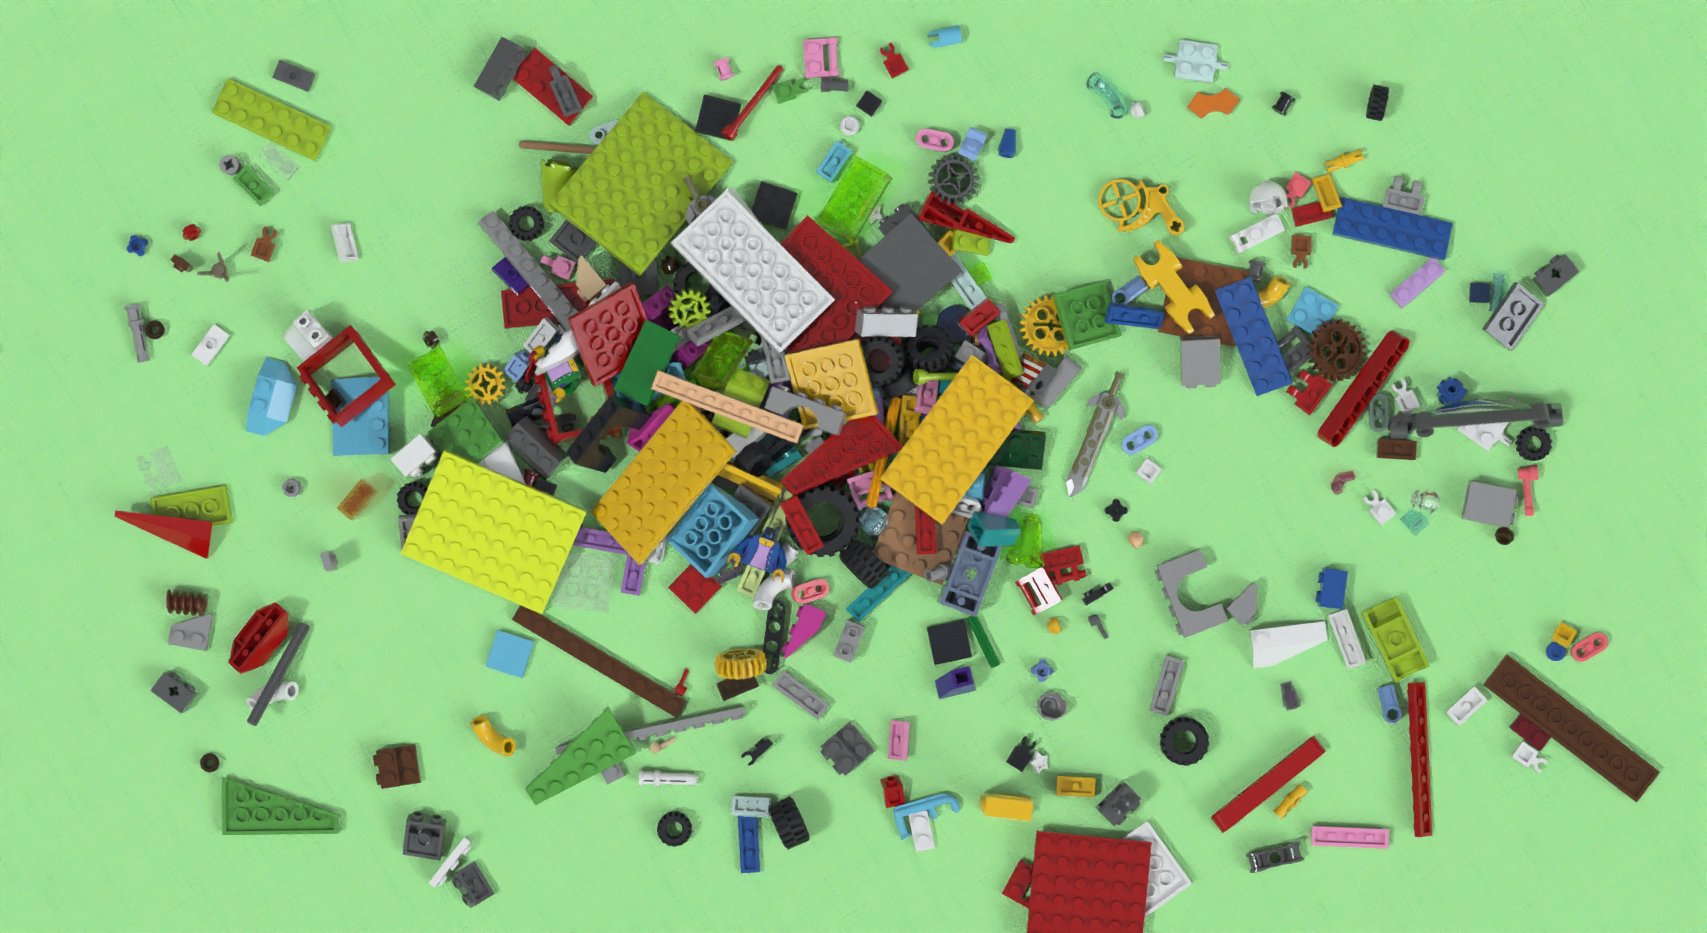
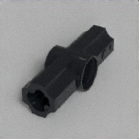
(780, 445)

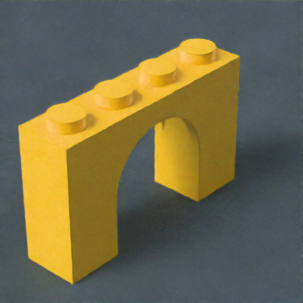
(1006, 806)

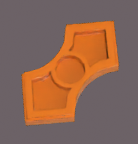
(1205, 104)

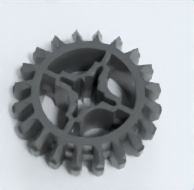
(947, 164)

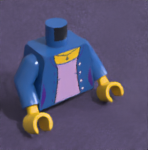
(762, 553)

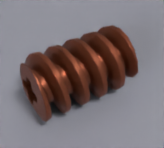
(185, 603)

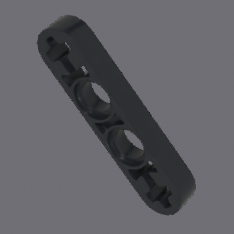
(777, 637)

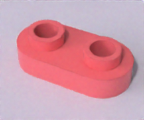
(808, 591)
(1588, 647)

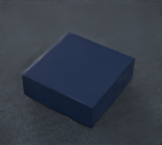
(1479, 293)

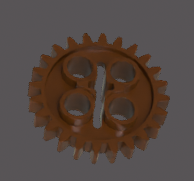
(1348, 361)

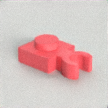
(1297, 187)

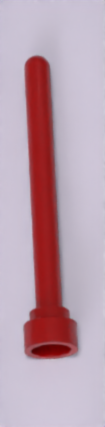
(731, 130)

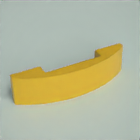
(908, 419)

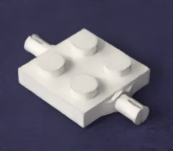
(1486, 434)

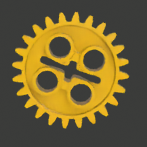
(1048, 343)

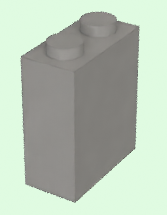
(1200, 361)
(1489, 504)

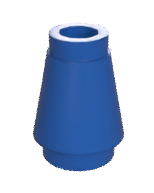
(1007, 145)

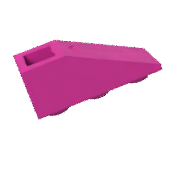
(639, 438)
(808, 624)

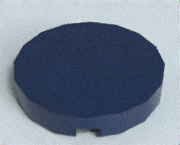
(949, 322)

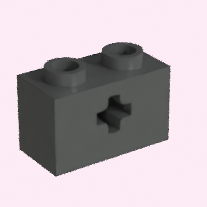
(1565, 270)
(163, 690)

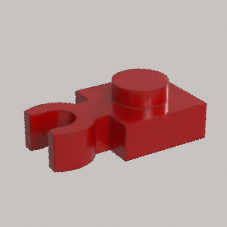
(895, 63)

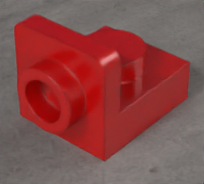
(892, 791)

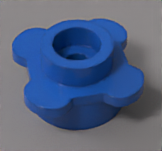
(132, 245)

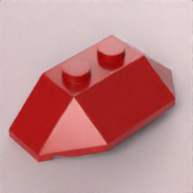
(259, 638)

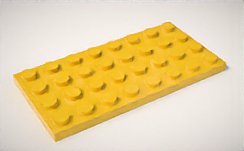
(956, 439)
(663, 481)

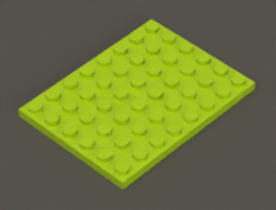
(633, 185)

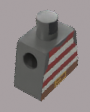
(1036, 375)

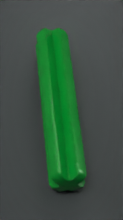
(983, 641)

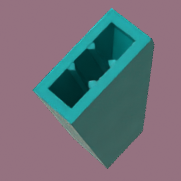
(993, 529)

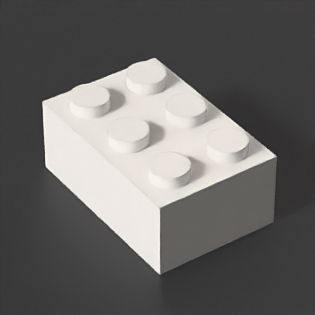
(416, 456)

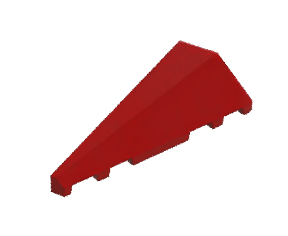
(956, 218)
(185, 533)

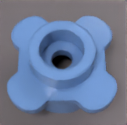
(1042, 675)

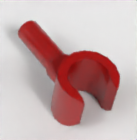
(680, 688)

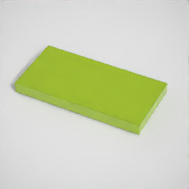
(202, 504)

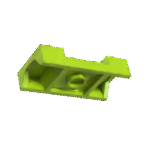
(1395, 639)

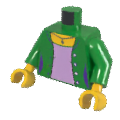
(564, 378)

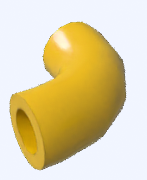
(1274, 291)
(491, 737)

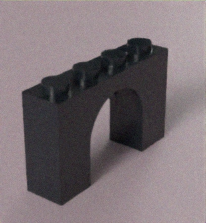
(612, 414)

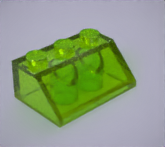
(721, 360)

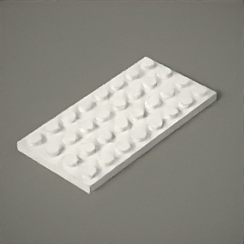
(752, 271)

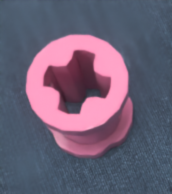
(724, 69)

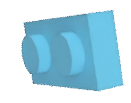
(834, 161)

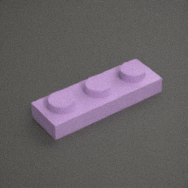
(1417, 282)

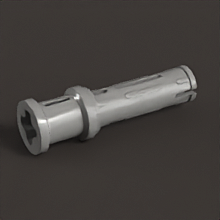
(136, 324)

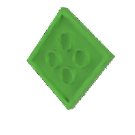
(1083, 315)
(467, 433)

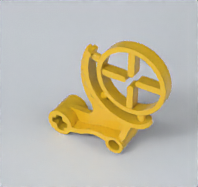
(1154, 204)

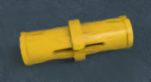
(1344, 160)
(1290, 801)

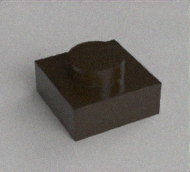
(336, 399)

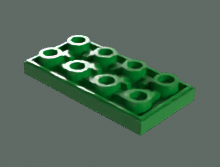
(649, 354)

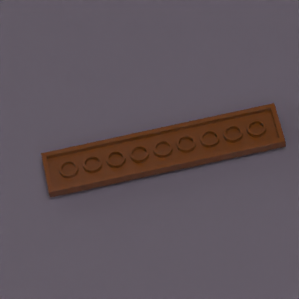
(1571, 728)

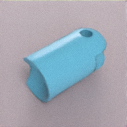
(947, 36)

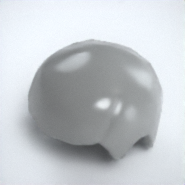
(1051, 706)

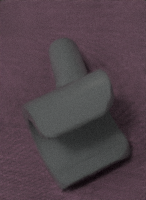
(1095, 620)

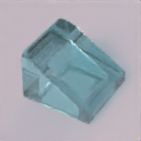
(1414, 521)

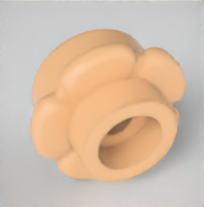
(1135, 539)

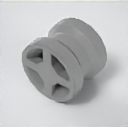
(233, 166)

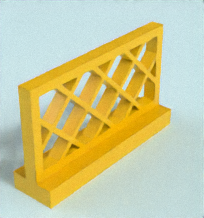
(762, 485)

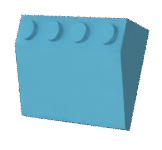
(368, 431)
(712, 530)

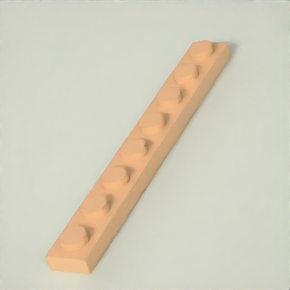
(727, 406)

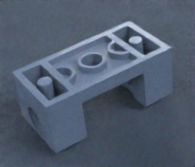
(967, 593)

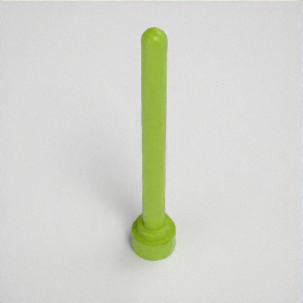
(921, 376)

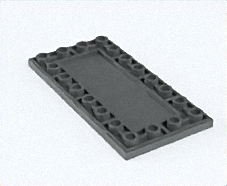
(910, 265)

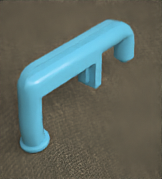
(920, 805)

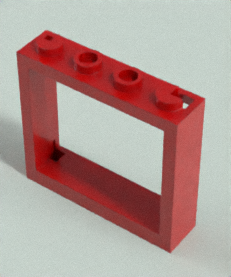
(326, 354)
(548, 414)

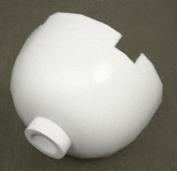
(1268, 198)

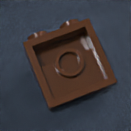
(397, 766)

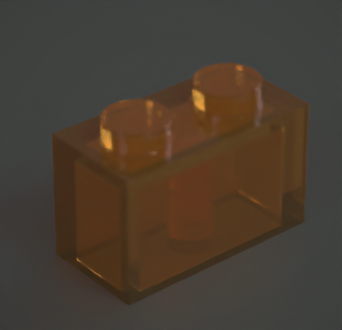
(357, 499)

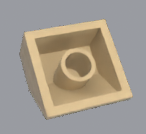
(588, 281)

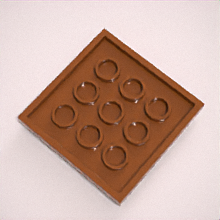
(1207, 278)

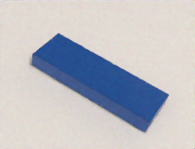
(1134, 316)
(748, 844)

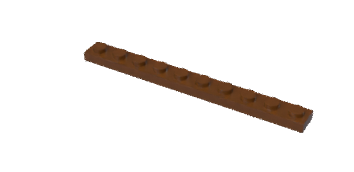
(599, 660)

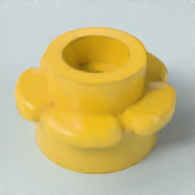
(1054, 626)

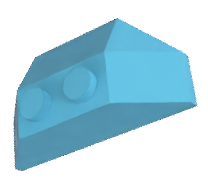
(271, 398)

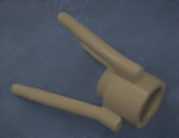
(218, 270)

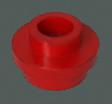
(191, 232)

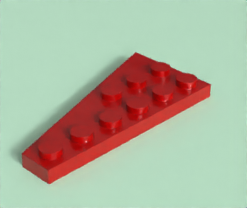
(858, 445)

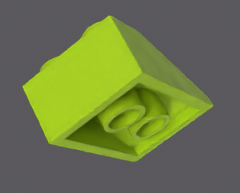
(747, 389)

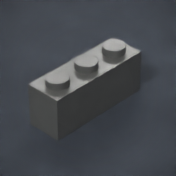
(500, 68)

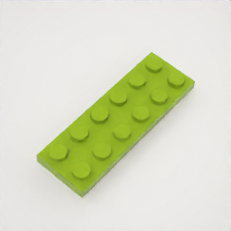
(271, 119)

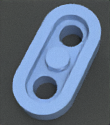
(1139, 439)

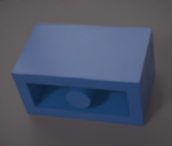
(1331, 588)

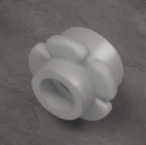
(291, 482)

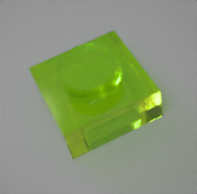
(980, 273)

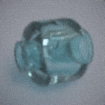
(874, 521)

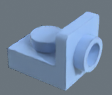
(972, 143)
(518, 365)

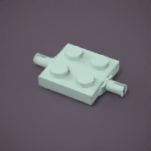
(1195, 61)

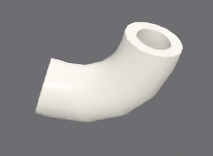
(769, 589)
(286, 691)

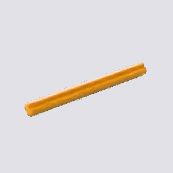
(881, 464)

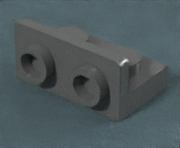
(472, 885)

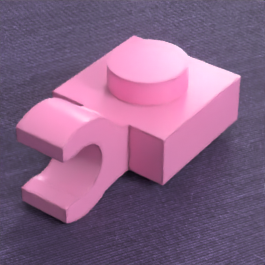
(560, 267)

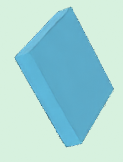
(509, 654)

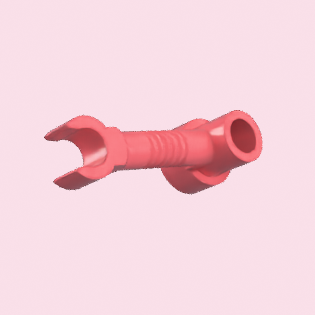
(1528, 474)

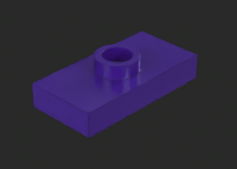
(510, 276)

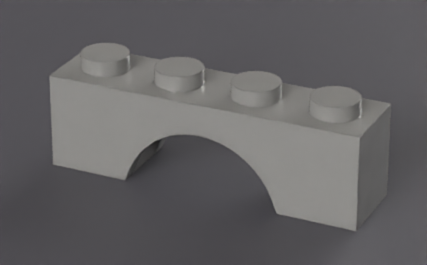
(828, 418)

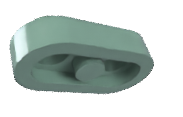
(1379, 413)

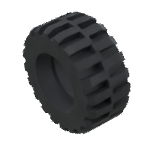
(849, 517)

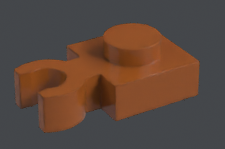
(263, 247)
(1300, 247)

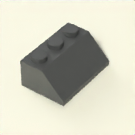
(535, 448)

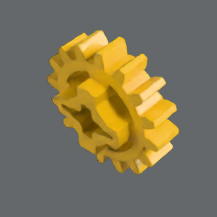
(493, 382)

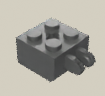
(1118, 803)

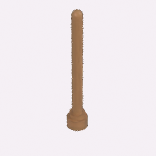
(556, 147)

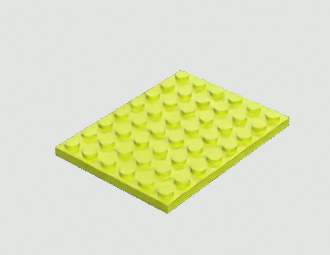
(493, 531)

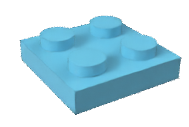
(1311, 311)

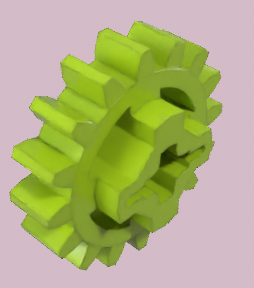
(692, 302)

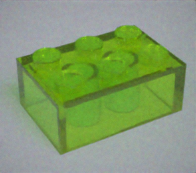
(438, 381)

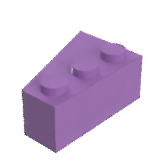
(1003, 491)

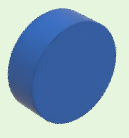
(1555, 651)

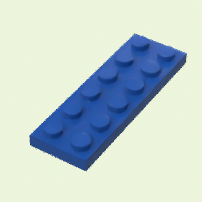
(1392, 229)
(1253, 336)

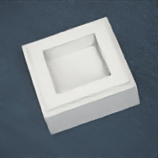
(1148, 471)

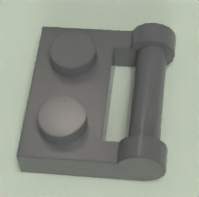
(1297, 354)

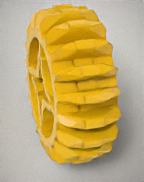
(740, 663)

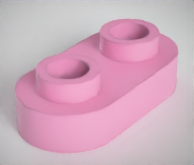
(935, 139)

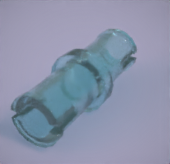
(1497, 290)

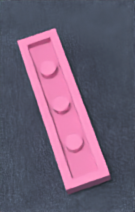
(1349, 837)

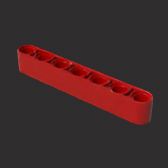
(1363, 388)
(1268, 784)

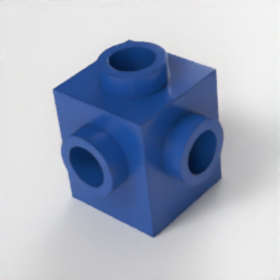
(1453, 385)

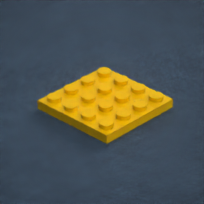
(833, 375)

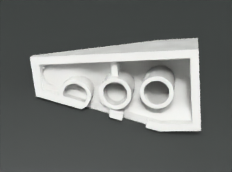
(1280, 643)

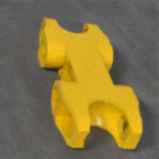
(1181, 298)

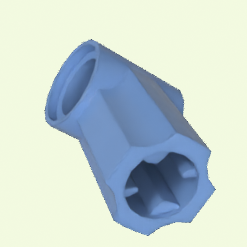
(1130, 290)
(1388, 701)

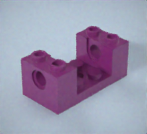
(657, 312)

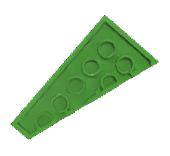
(588, 754)
(260, 812)

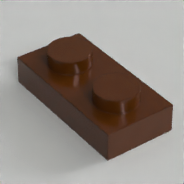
(1396, 449)

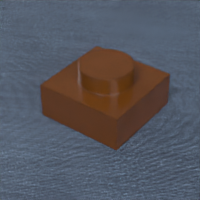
(181, 264)

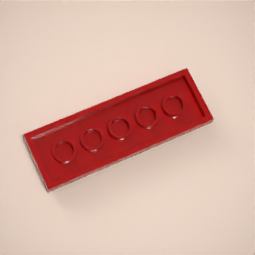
(529, 309)

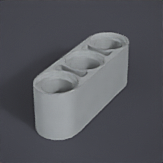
(1066, 372)

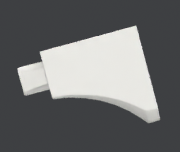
(307, 335)

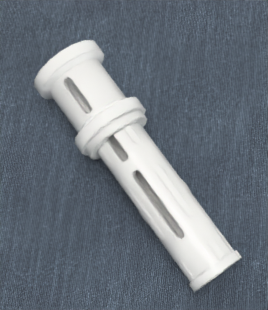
(657, 778)

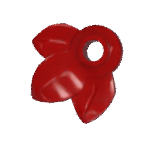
(532, 367)

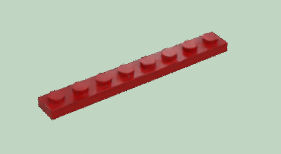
(1419, 759)

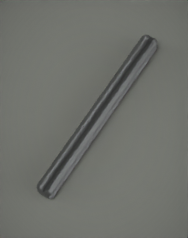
(278, 674)

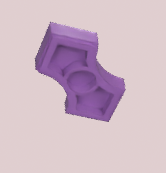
(985, 339)

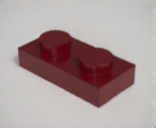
(1529, 732)

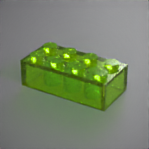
(854, 199)

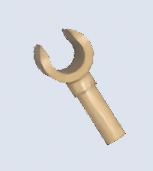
(656, 747)

